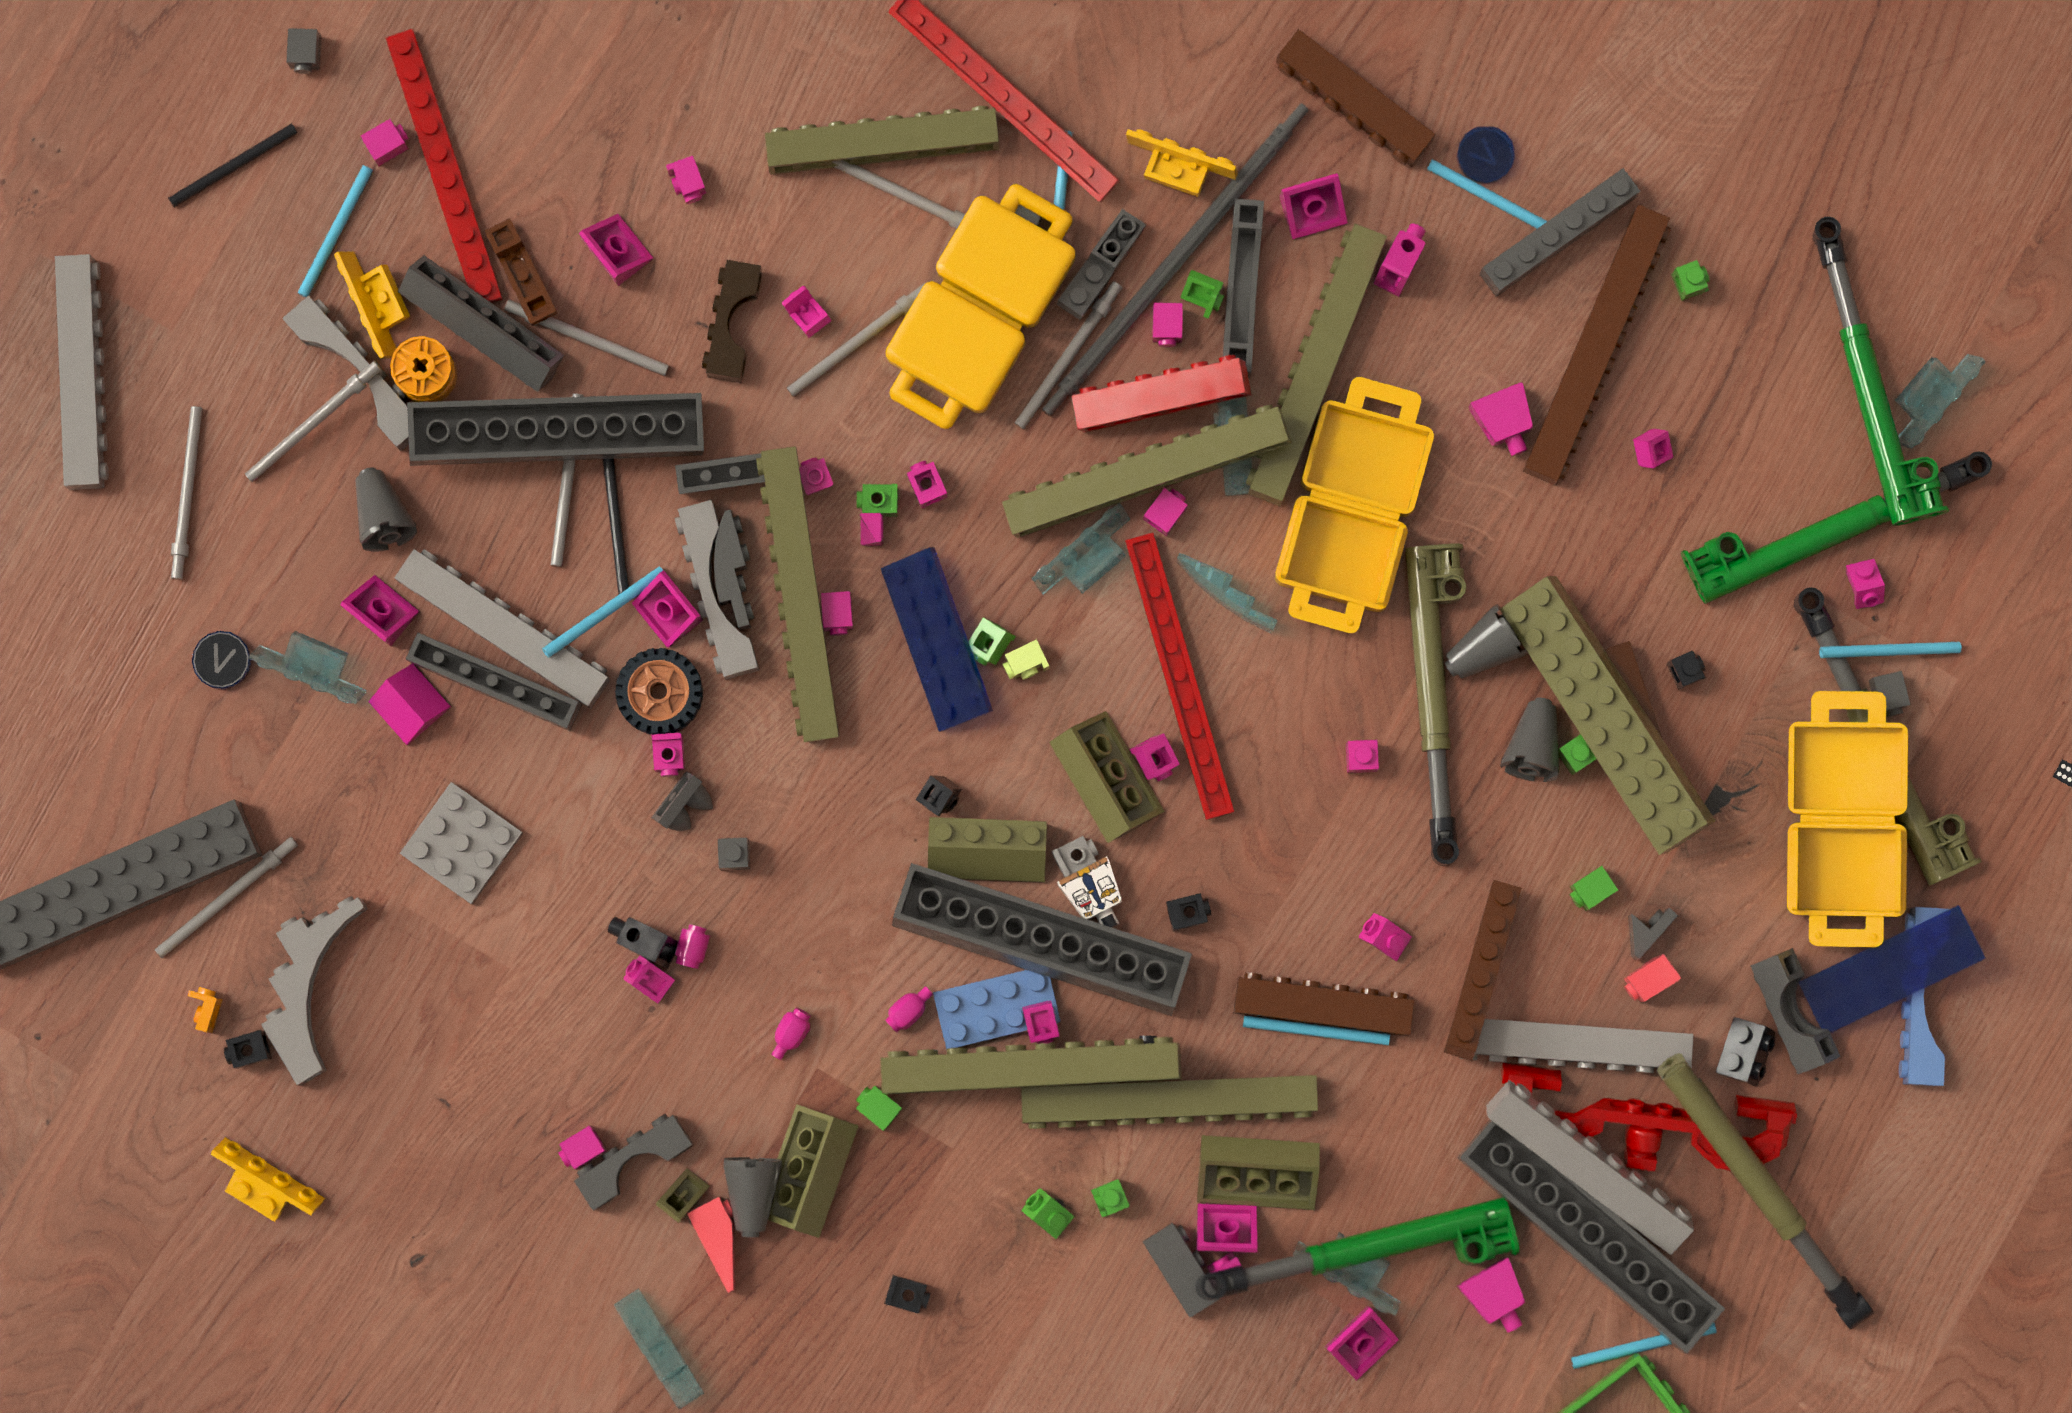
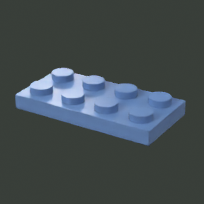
(990, 1007)

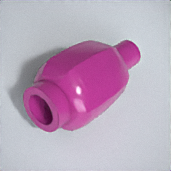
(908, 1009)
(791, 1032)

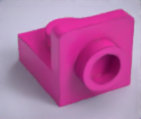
(648, 978)
(1041, 1022)

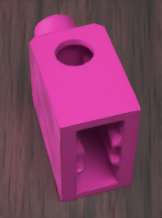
(1401, 259)
(1504, 417)
(1495, 1294)

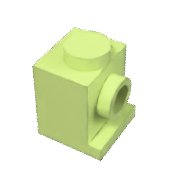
(1025, 661)

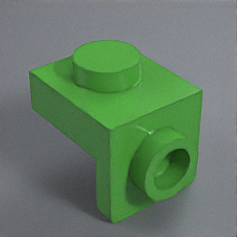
(1203, 292)
(1047, 1213)

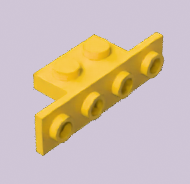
(1178, 166)
(376, 300)
(262, 1184)

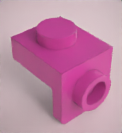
(806, 311)
(815, 475)
(1866, 583)
(1385, 936)

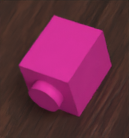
(385, 141)
(1167, 324)
(1166, 511)
(837, 612)
(1362, 756)
(581, 1148)

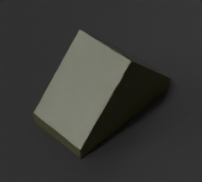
(682, 1195)

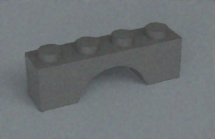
(1805, 1043)
(601, 1182)

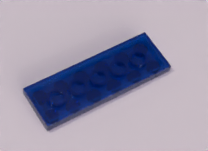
(936, 639)
(1892, 970)

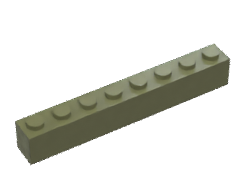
(882, 140)

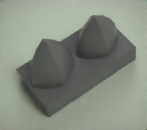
(687, 791)

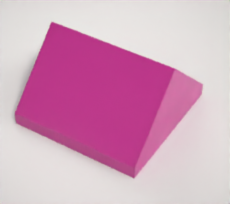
(1313, 206)
(616, 248)
(380, 609)
(666, 609)
(409, 703)
(1226, 1228)
(1361, 1343)

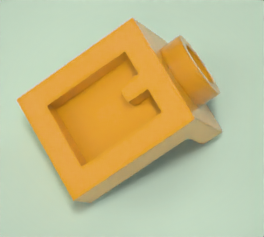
(207, 1013)

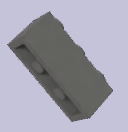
(718, 474)
(1180, 1267)

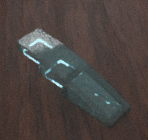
(1217, 584)
(658, 1349)

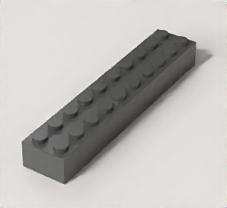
(555, 429)
(125, 881)
(1041, 939)
(1593, 1237)

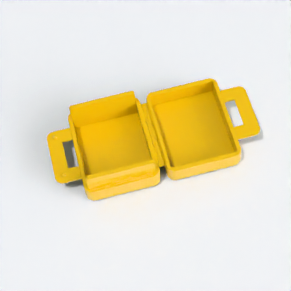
(967, 330)
(1360, 478)
(1846, 847)

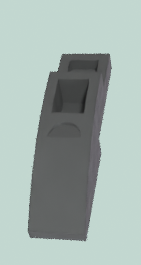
(1101, 264)
(729, 559)

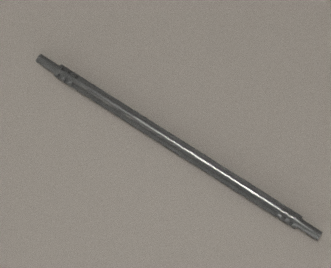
(1175, 260)

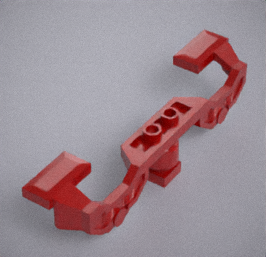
(1647, 1121)

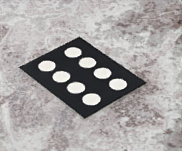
(2064, 773)

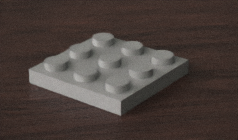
(461, 843)

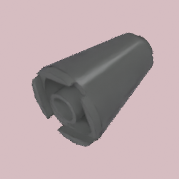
(381, 512)
(1485, 646)
(1534, 744)
(751, 1191)

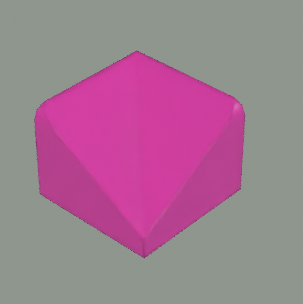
(1653, 448)
(871, 529)

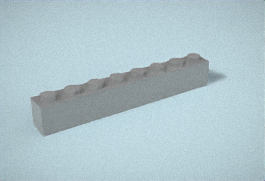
(80, 372)
(502, 628)
(1581, 1045)
(1590, 1167)

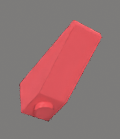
(1651, 978)
(716, 1233)

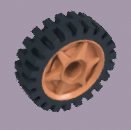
(642, 675)

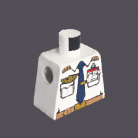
(1093, 892)

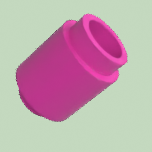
(692, 946)

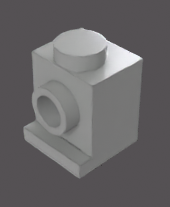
(1067, 864)

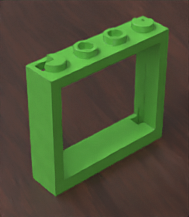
(1646, 1369)

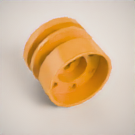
(435, 382)

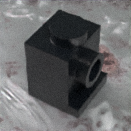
(1686, 669)
(942, 798)
(1176, 911)
(234, 1050)
(895, 1294)

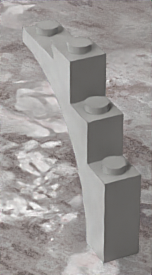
(306, 945)

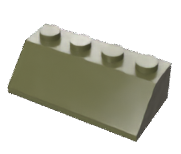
(1106, 776)
(988, 849)
(811, 1169)
(1258, 1172)

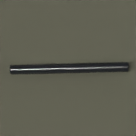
(232, 165)
(615, 525)

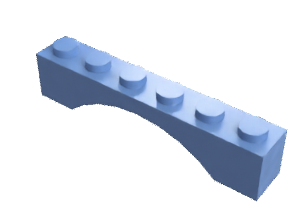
(1922, 1057)

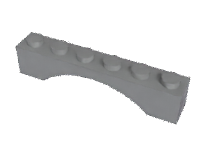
(317, 330)
(733, 648)

